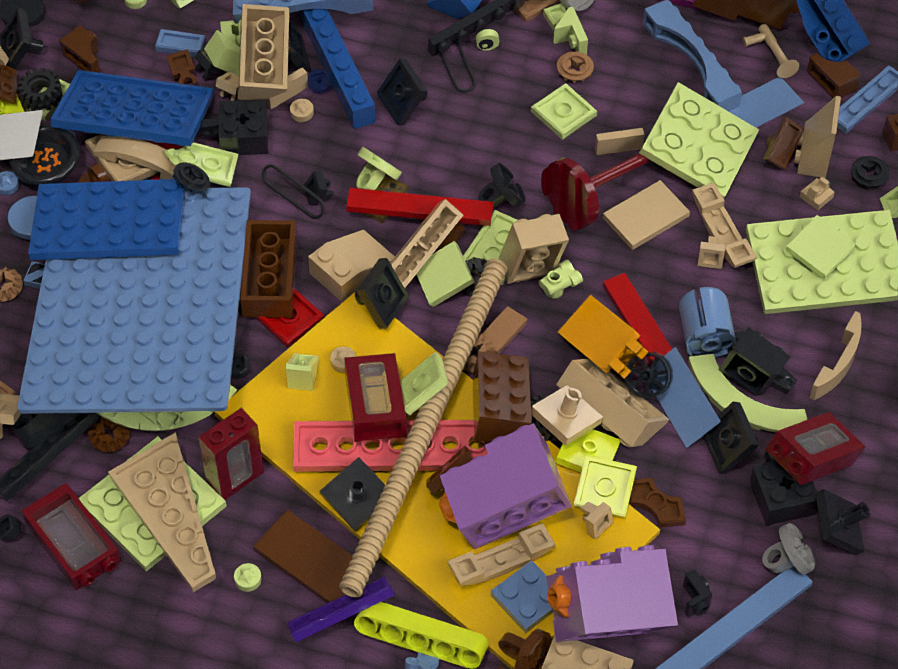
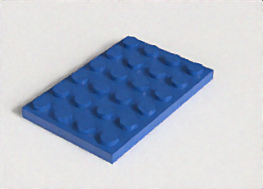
(133, 108)
(107, 219)

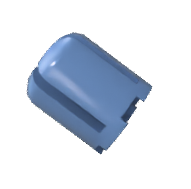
(706, 323)

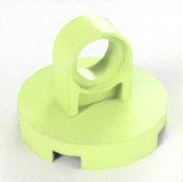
(374, 170)

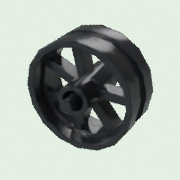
(648, 375)

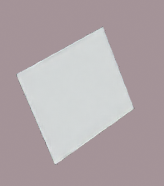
(19, 134)

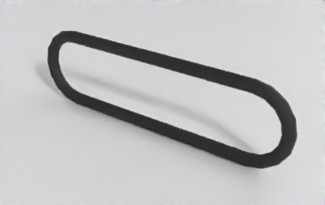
(468, 68)
(288, 198)

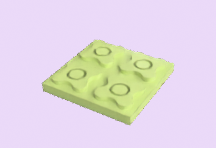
(699, 140)
(125, 527)

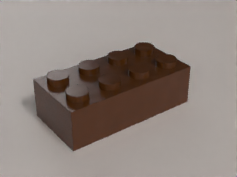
(269, 268)
(500, 395)

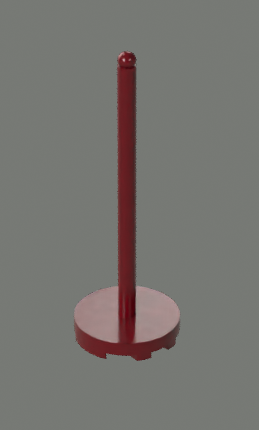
(574, 192)

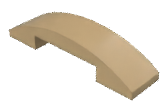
(135, 151)
(719, 224)
(831, 378)
(502, 559)

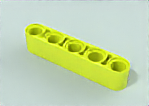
(422, 634)

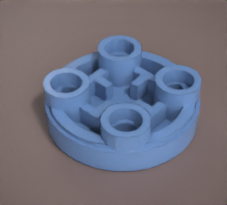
(21, 217)

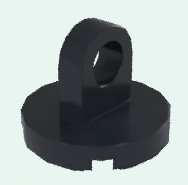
(502, 187)

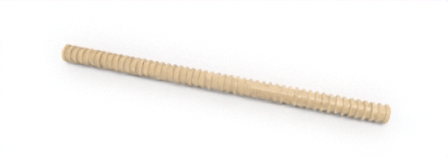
(422, 432)

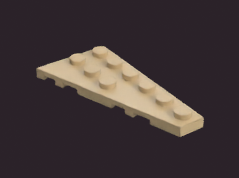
(164, 502)

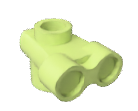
(560, 278)

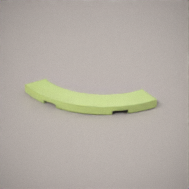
(722, 393)
(158, 420)

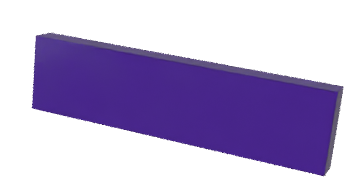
(339, 609)

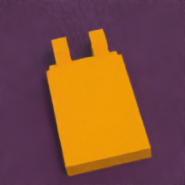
(601, 336)

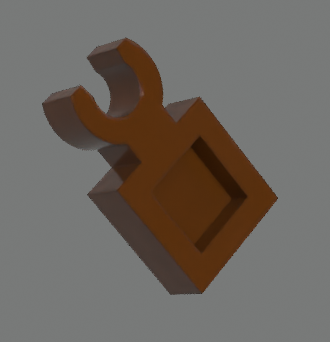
(182, 67)

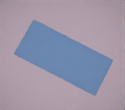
(767, 102)
(685, 401)

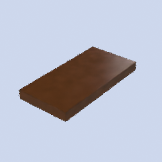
(305, 556)

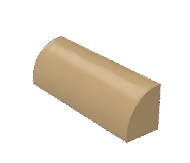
(425, 241)

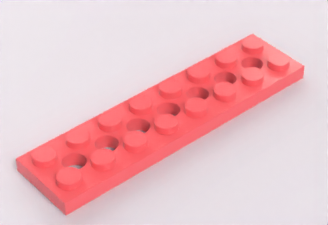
(380, 459)

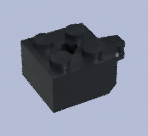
(240, 127)
(758, 364)
(779, 494)

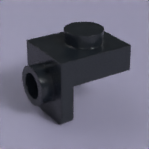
(699, 592)

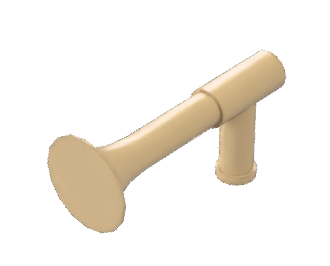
(787, 67)

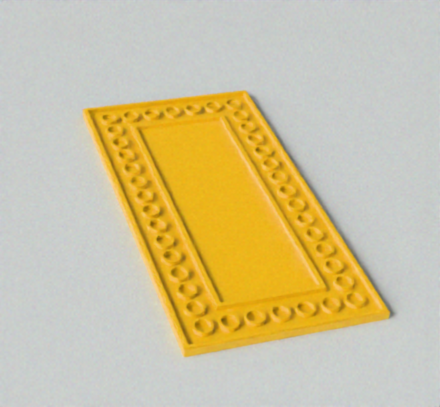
(421, 536)

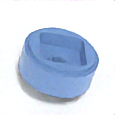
(8, 183)

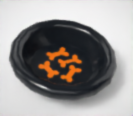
(53, 157)

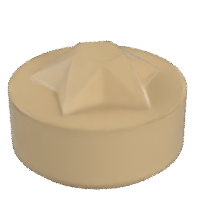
(301, 110)
(337, 358)

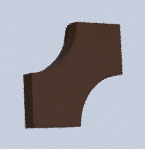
(665, 508)

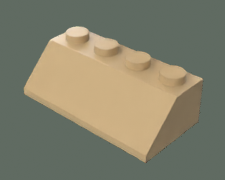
(263, 52)
(622, 411)

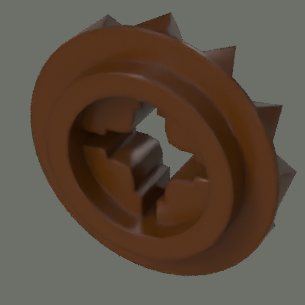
(103, 441)

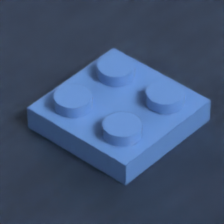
(524, 596)

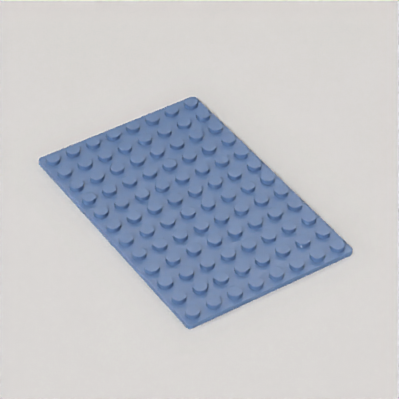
(143, 326)

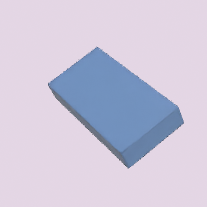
(175, 41)

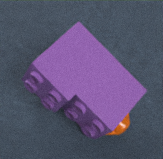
(504, 488)
(612, 596)

